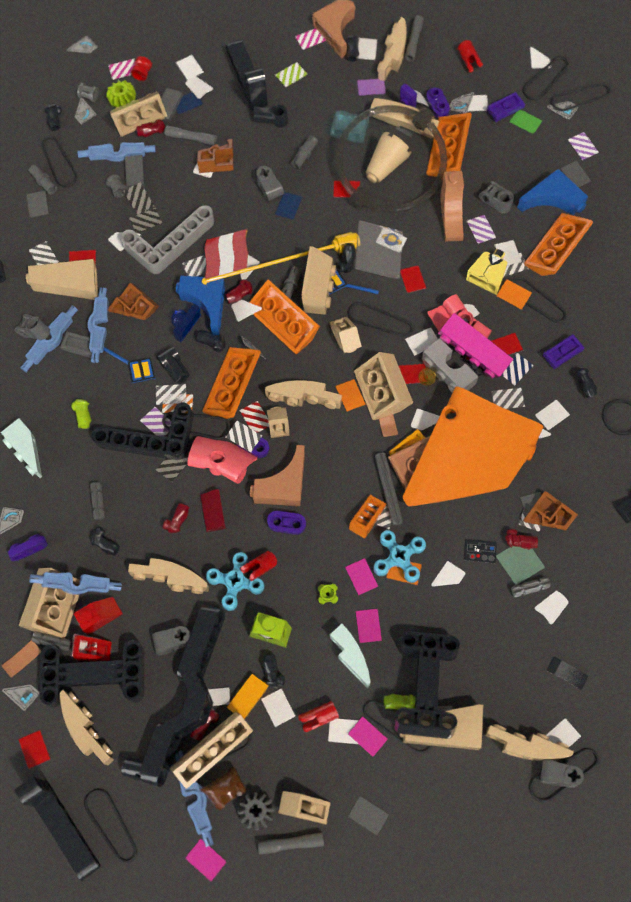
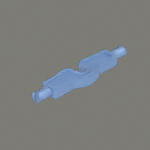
(106, 151)
(98, 333)
(42, 347)
(65, 582)
(198, 809)

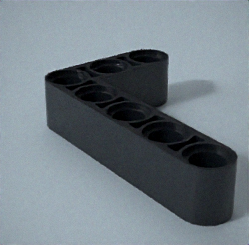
(251, 80)
(150, 441)
(39, 794)

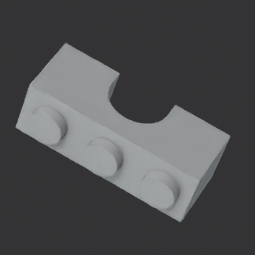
(436, 357)

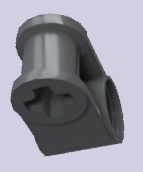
(268, 183)
(497, 197)
(32, 328)
(168, 640)
(557, 774)

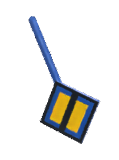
(340, 283)
(139, 369)

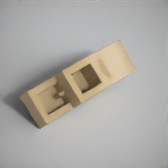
(395, 50)
(400, 119)
(297, 391)
(177, 576)
(78, 722)
(534, 749)

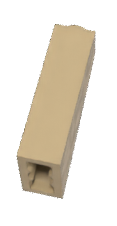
(65, 278)
(467, 733)

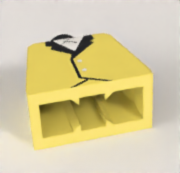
(488, 271)

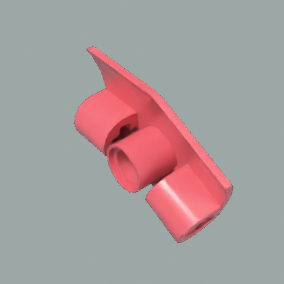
(454, 305)
(220, 458)

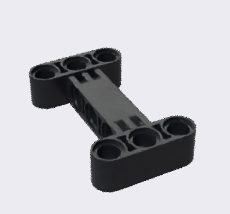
(91, 673)
(427, 685)

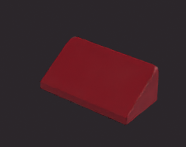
(213, 511)

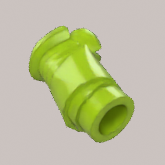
(82, 413)
(397, 701)

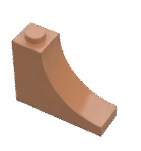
(331, 22)
(451, 205)
(283, 487)

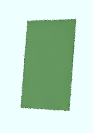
(525, 121)

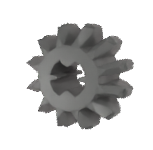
(261, 805)

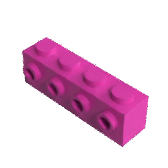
(475, 346)

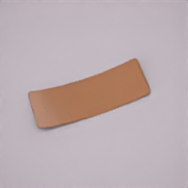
(388, 426)
(21, 659)

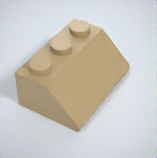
(138, 112)
(318, 282)
(383, 386)
(49, 608)

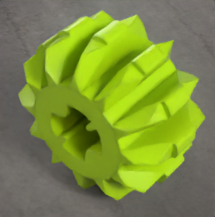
(121, 94)

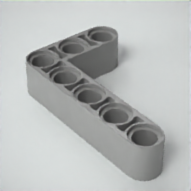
(170, 242)

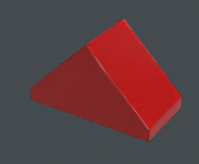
(102, 651)

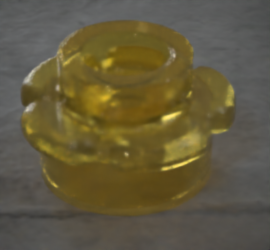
(427, 376)

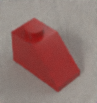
(97, 614)

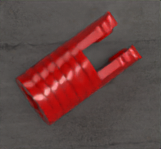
(469, 54)
(260, 565)
(322, 714)

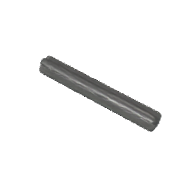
(388, 488)

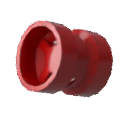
(141, 68)

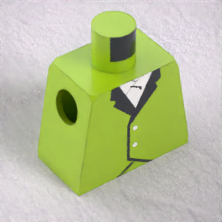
(271, 629)

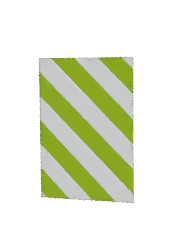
(291, 74)

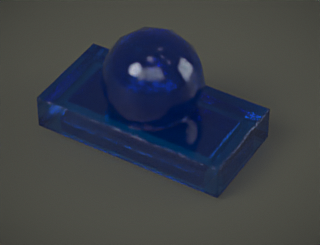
(185, 321)

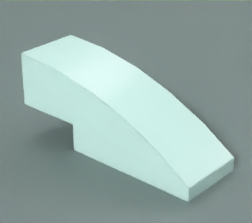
(351, 654)

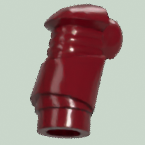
(150, 128)
(239, 292)
(179, 517)
(522, 541)
(199, 733)

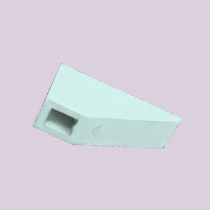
(24, 443)

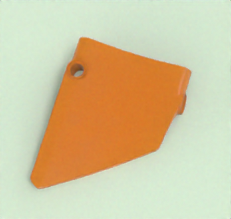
(471, 452)

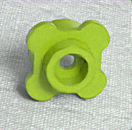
(323, 589)

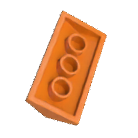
(454, 133)
(557, 244)
(284, 317)
(231, 382)

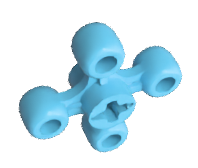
(396, 549)
(227, 579)

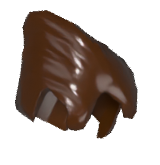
(224, 788)

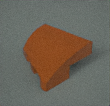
(216, 158)
(134, 303)
(550, 513)

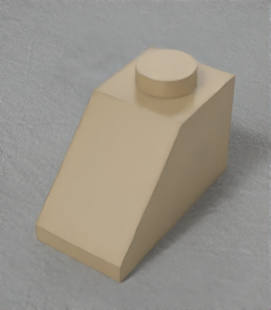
(346, 334)
(278, 422)
(304, 807)

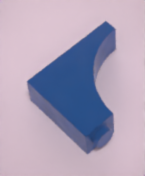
(555, 191)
(208, 297)

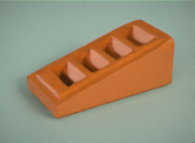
(361, 526)

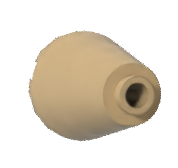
(386, 157)

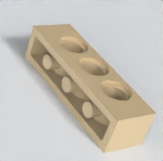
(211, 749)

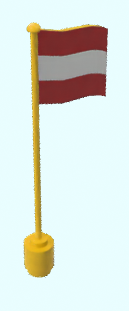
(229, 254)

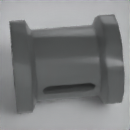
(93, 95)
(116, 185)

